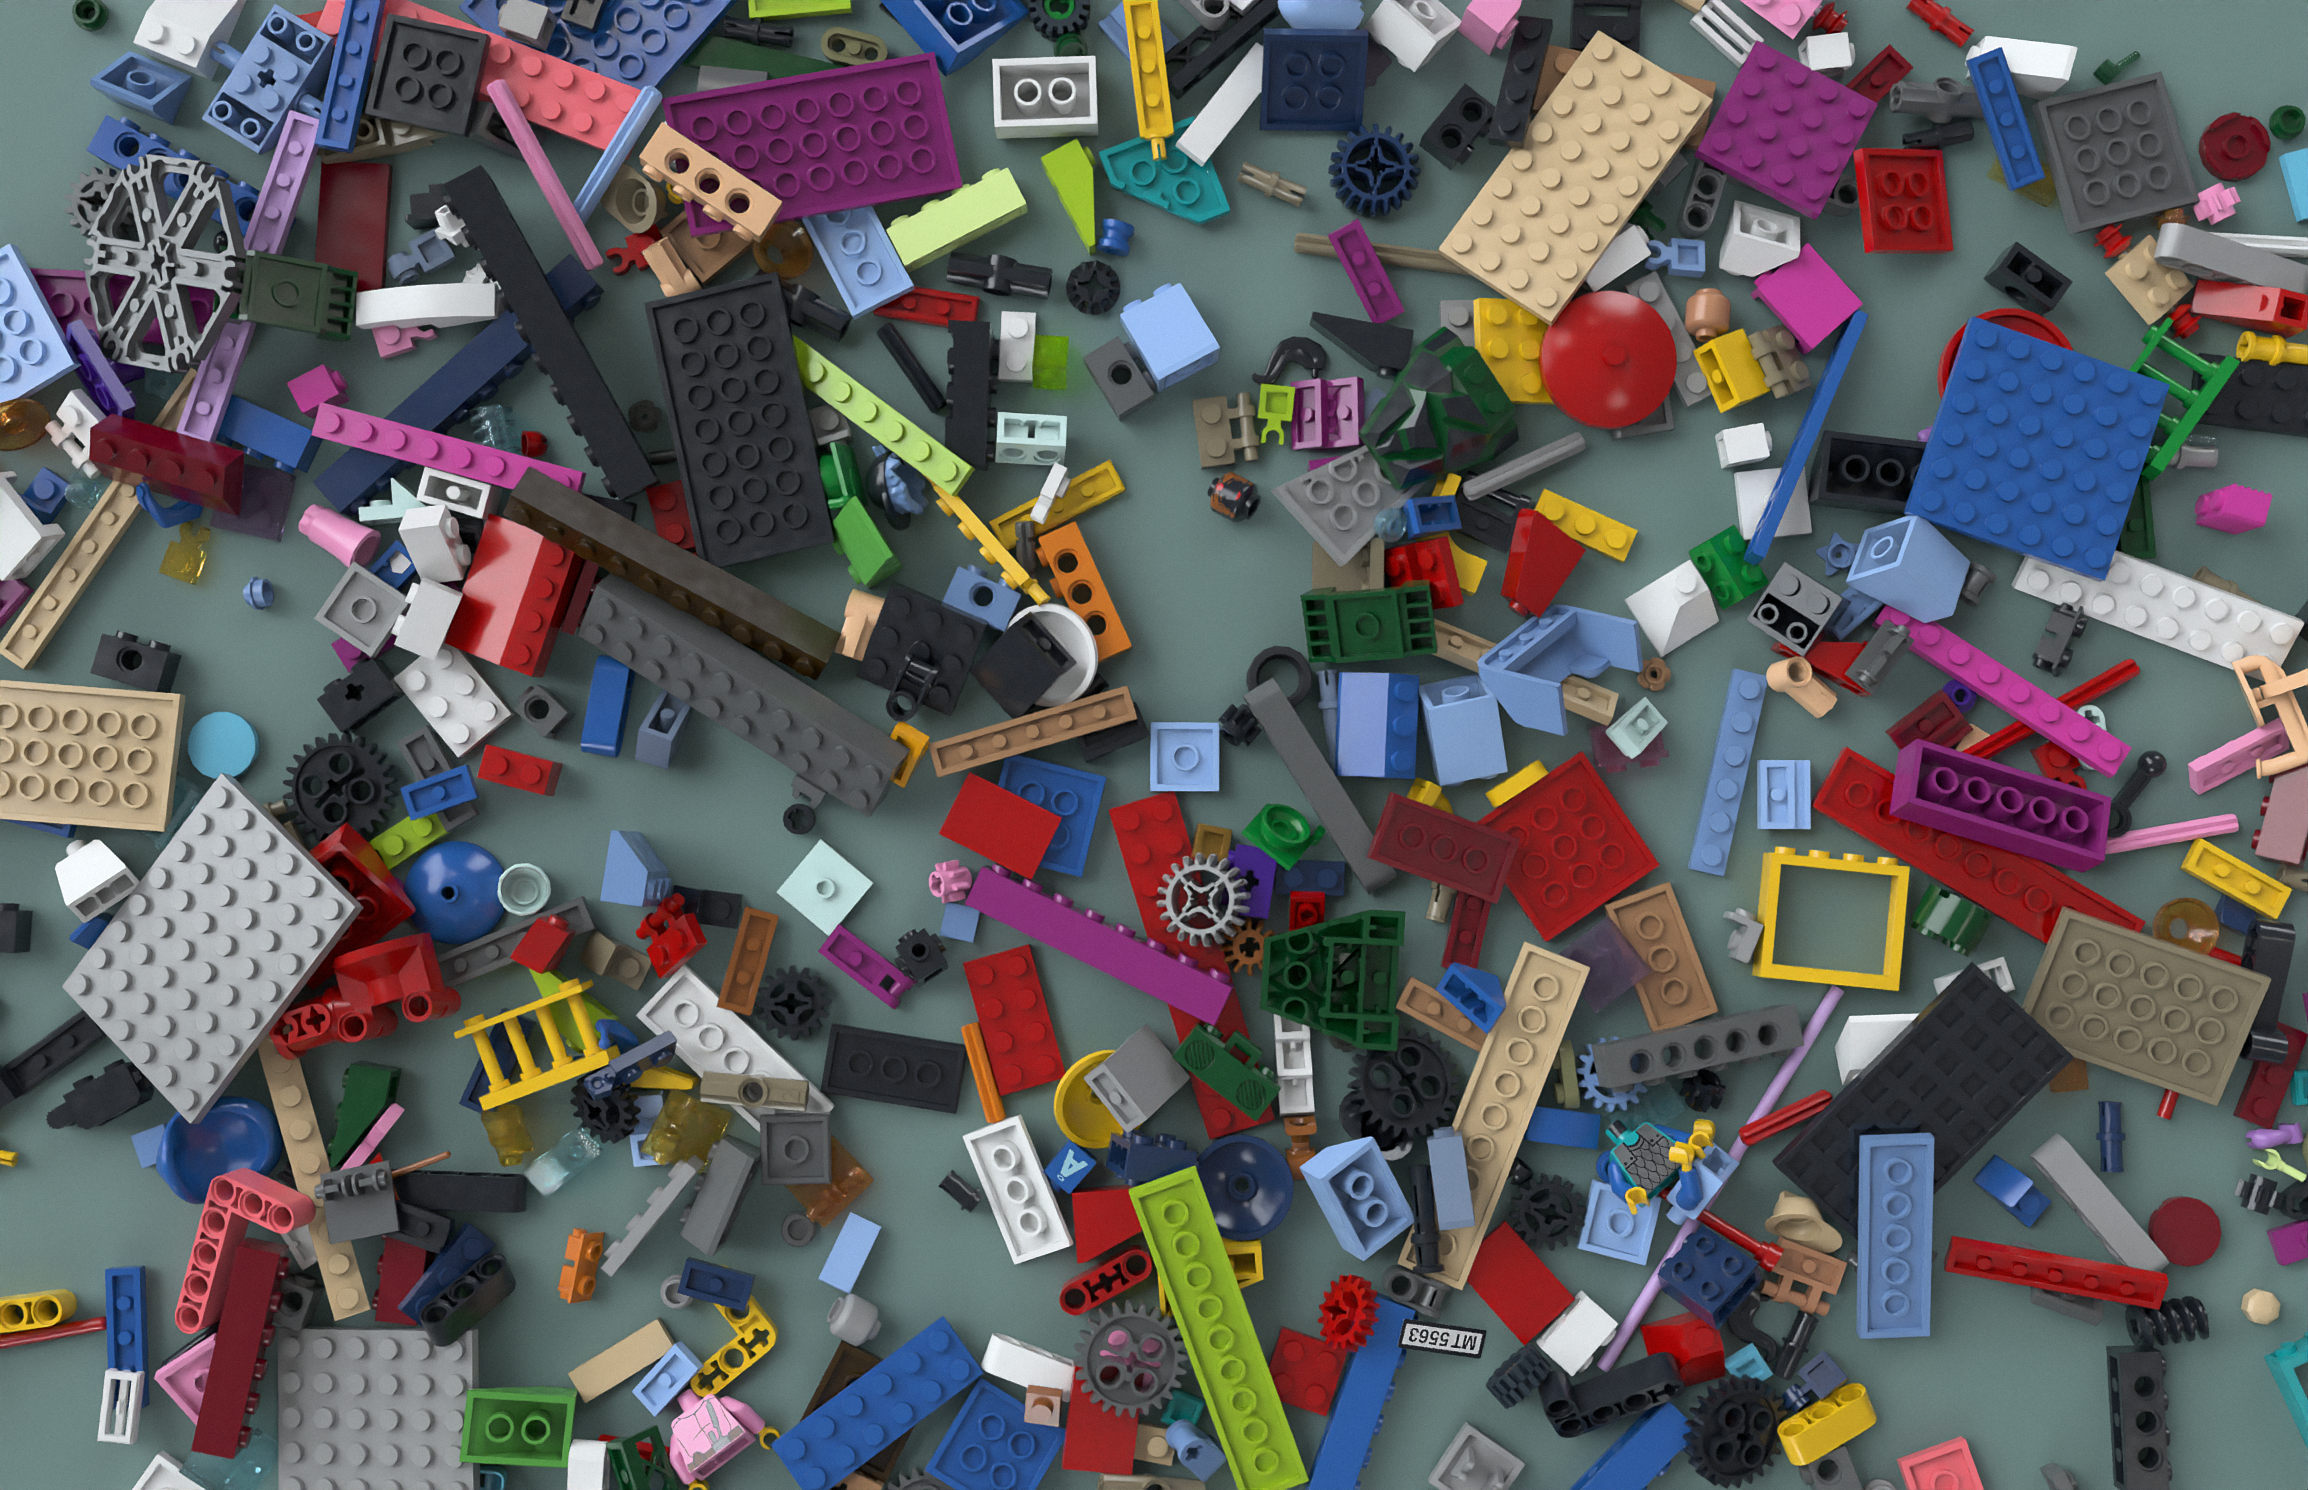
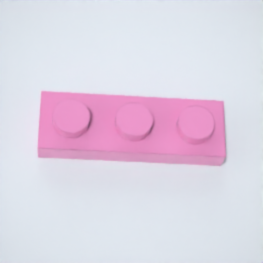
(2237, 756)

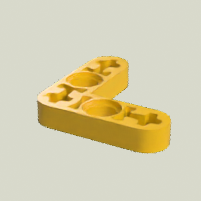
(745, 1329)

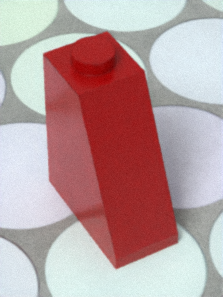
(1537, 563)
(1102, 1219)

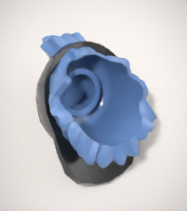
(895, 488)

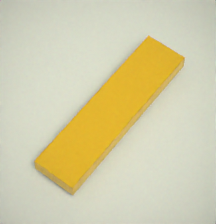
(1082, 495)

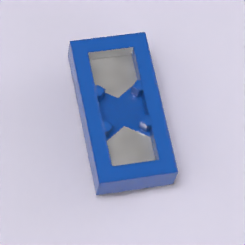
(395, 566)

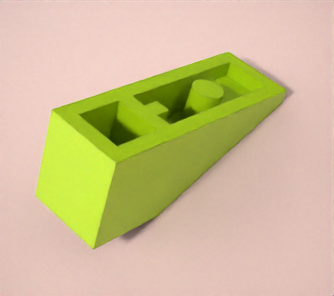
(1073, 181)
(561, 1012)

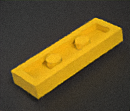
(1587, 526)
(2235, 879)

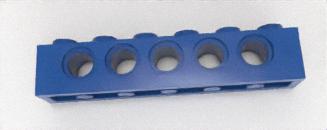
(117, 138)

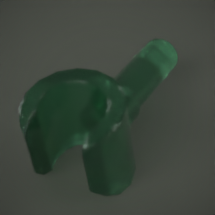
(2109, 70)

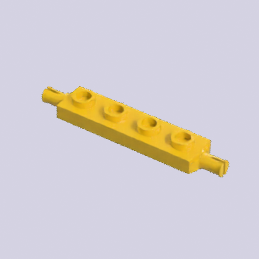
(1149, 73)
(992, 548)

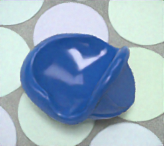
(229, 1137)

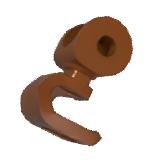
(1299, 1128)

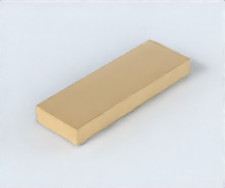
(621, 1360)

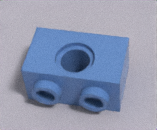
(966, 585)

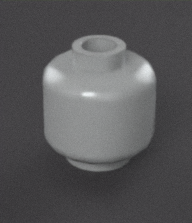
(854, 1319)

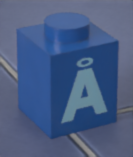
(1069, 1167)

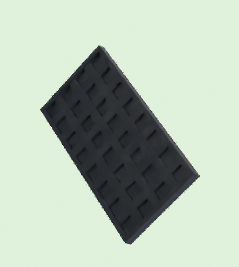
(1948, 1074)

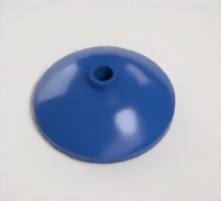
(475, 879)

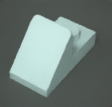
(384, 512)
(1636, 728)

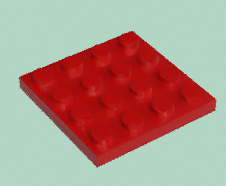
(1571, 846)

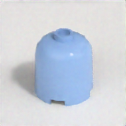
(1322, 13)

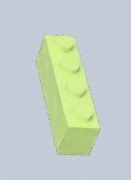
(957, 219)

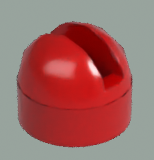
(532, 444)

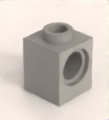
(527, 22)

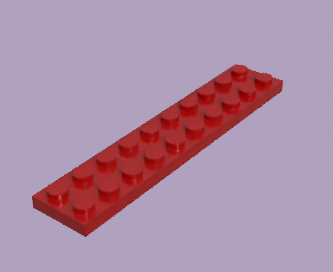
(1150, 841)
(1998, 880)

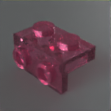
(1608, 755)

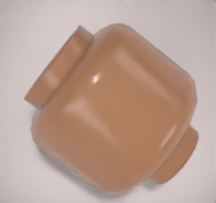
(1707, 314)

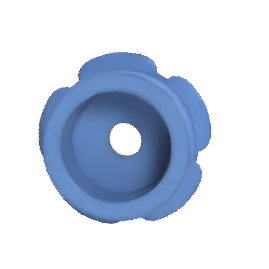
(259, 593)

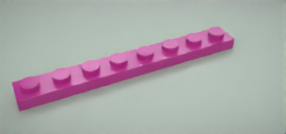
(434, 449)
(2011, 693)

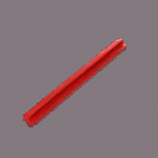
(2073, 699)

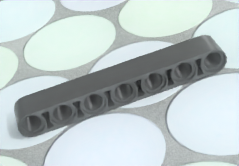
(1318, 783)

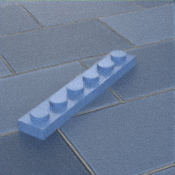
(1727, 772)

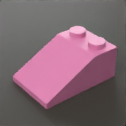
(1490, 23)

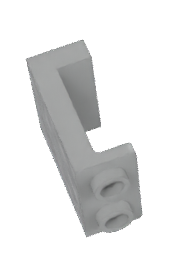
(1137, 1078)

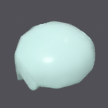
(524, 889)

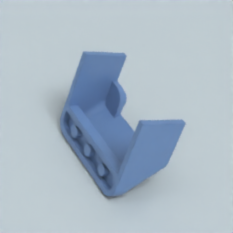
(1542, 652)

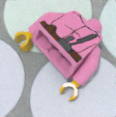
(711, 1435)

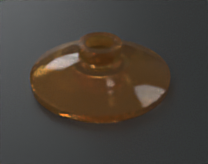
(22, 423)

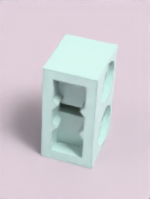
(1030, 439)

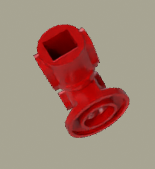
(366, 985)

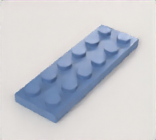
(1895, 1235)

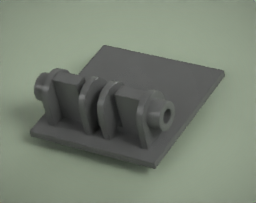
(358, 1202)

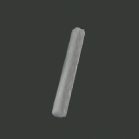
(1523, 466)

